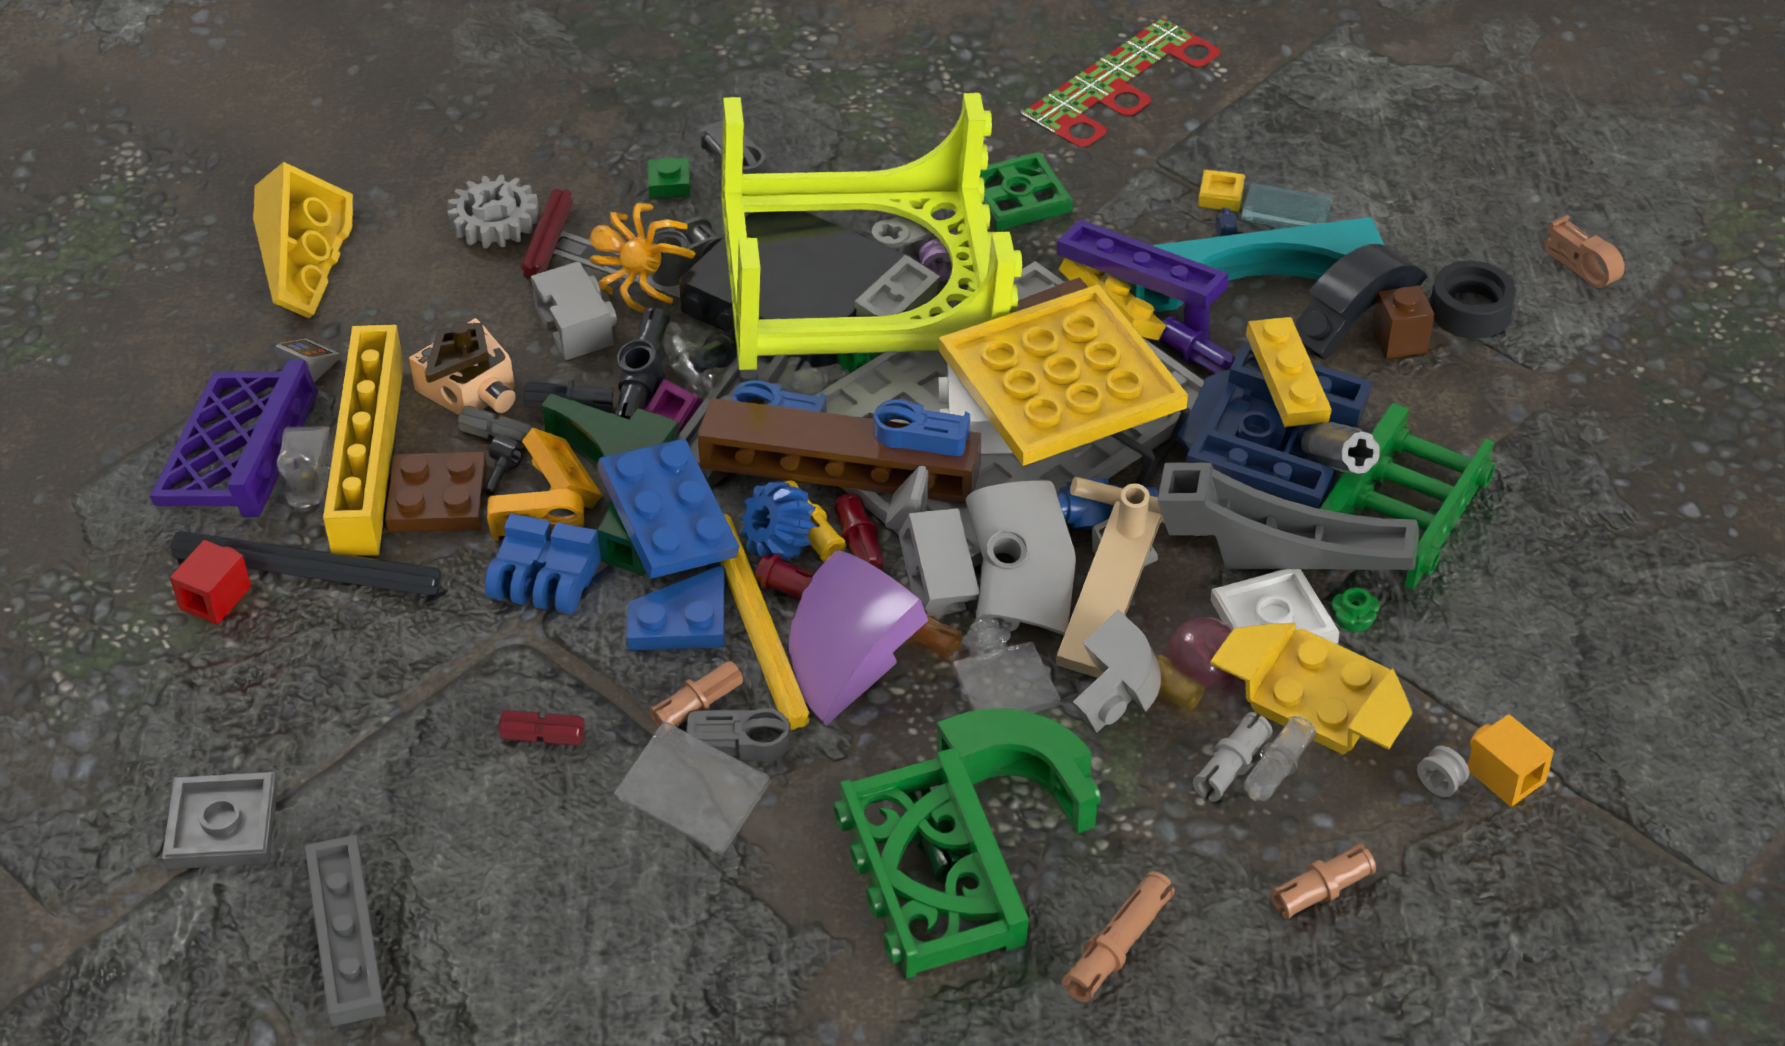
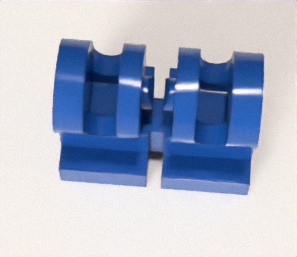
(558, 560)

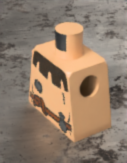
(476, 386)

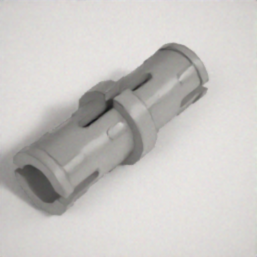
(1232, 756)

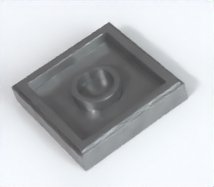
(220, 820)

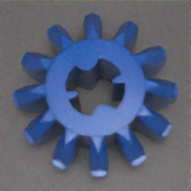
(777, 520)

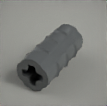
(1340, 447)

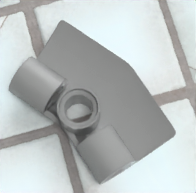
(1031, 528)

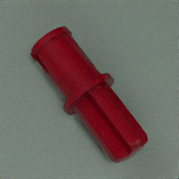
(858, 530)

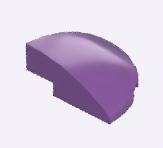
(848, 632)

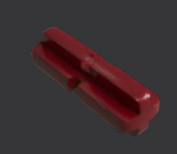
(553, 728)

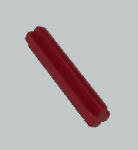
(547, 233)

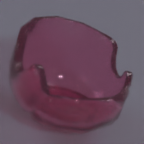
(1194, 647)

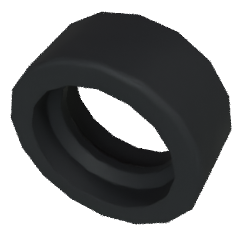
(1475, 278)

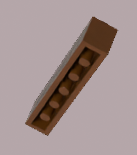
(825, 450)

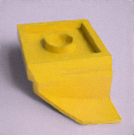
(1318, 680)

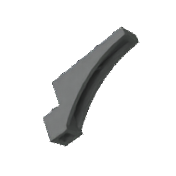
(1277, 533)

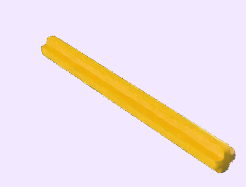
(764, 637)

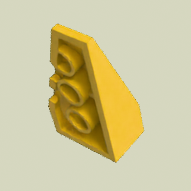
(300, 234)

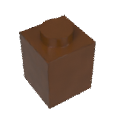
(1403, 322)

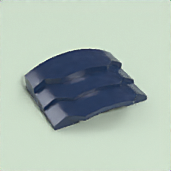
(1244, 436)

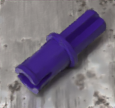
(1196, 346)

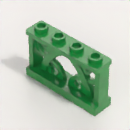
(953, 801)

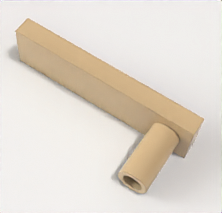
(1111, 575)

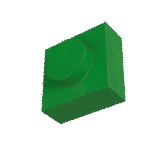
(668, 177)

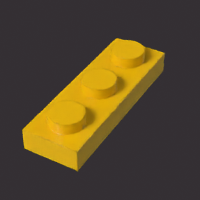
(1136, 310)
(1288, 372)

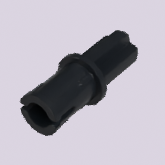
(717, 351)
(597, 397)

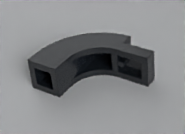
(1349, 291)

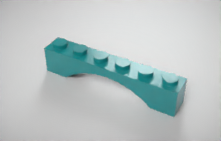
(1286, 251)

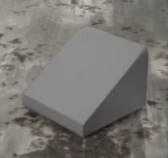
(908, 498)

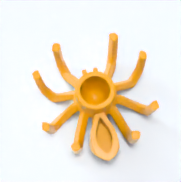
(637, 255)

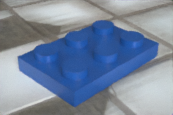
(667, 508)

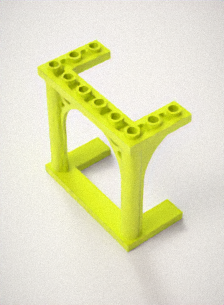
(934, 182)

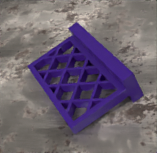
(254, 470)

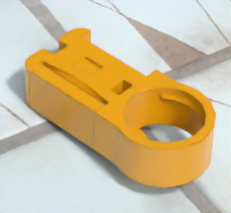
(535, 506)

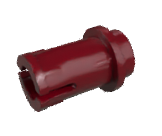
(782, 576)

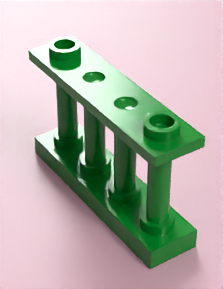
(1356, 490)

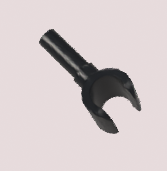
(505, 452)

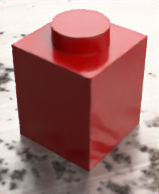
(210, 581)

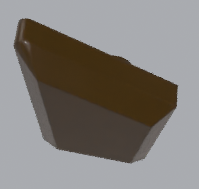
(456, 350)

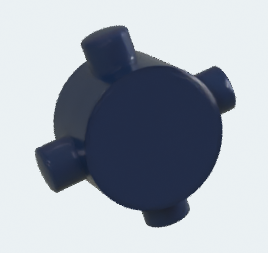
(1226, 223)

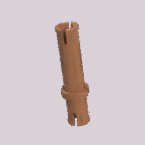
(1108, 950)

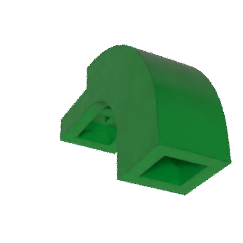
(1030, 747)

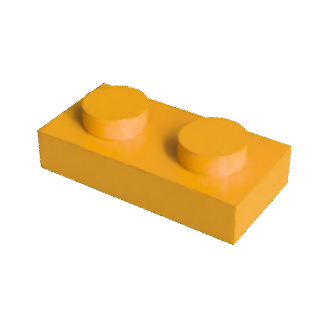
(561, 465)

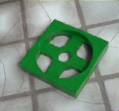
(1015, 173)

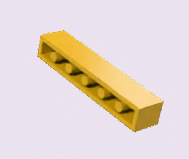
(364, 441)

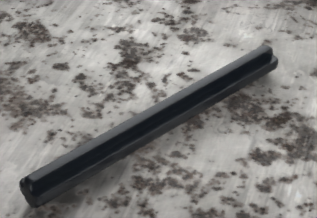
(319, 564)

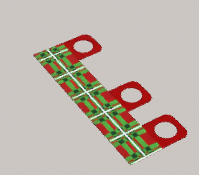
(1109, 77)

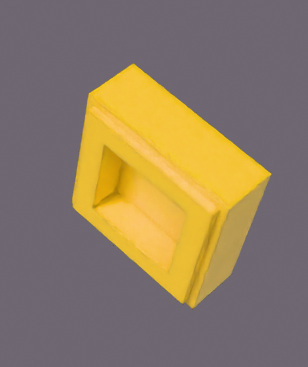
(1221, 190)

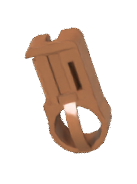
(1580, 253)

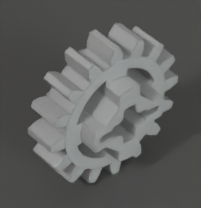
(493, 211)

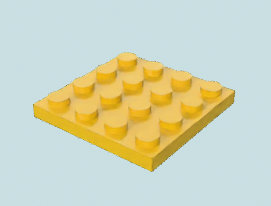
(1062, 374)

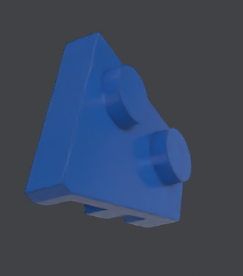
(680, 615)

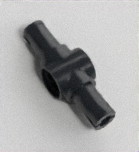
(641, 363)

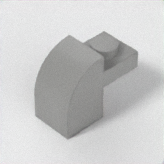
(1128, 674)

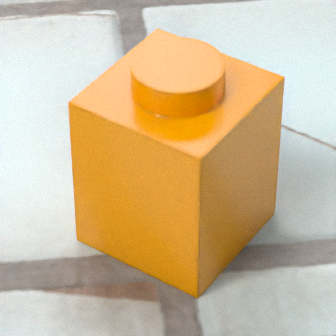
(1509, 759)

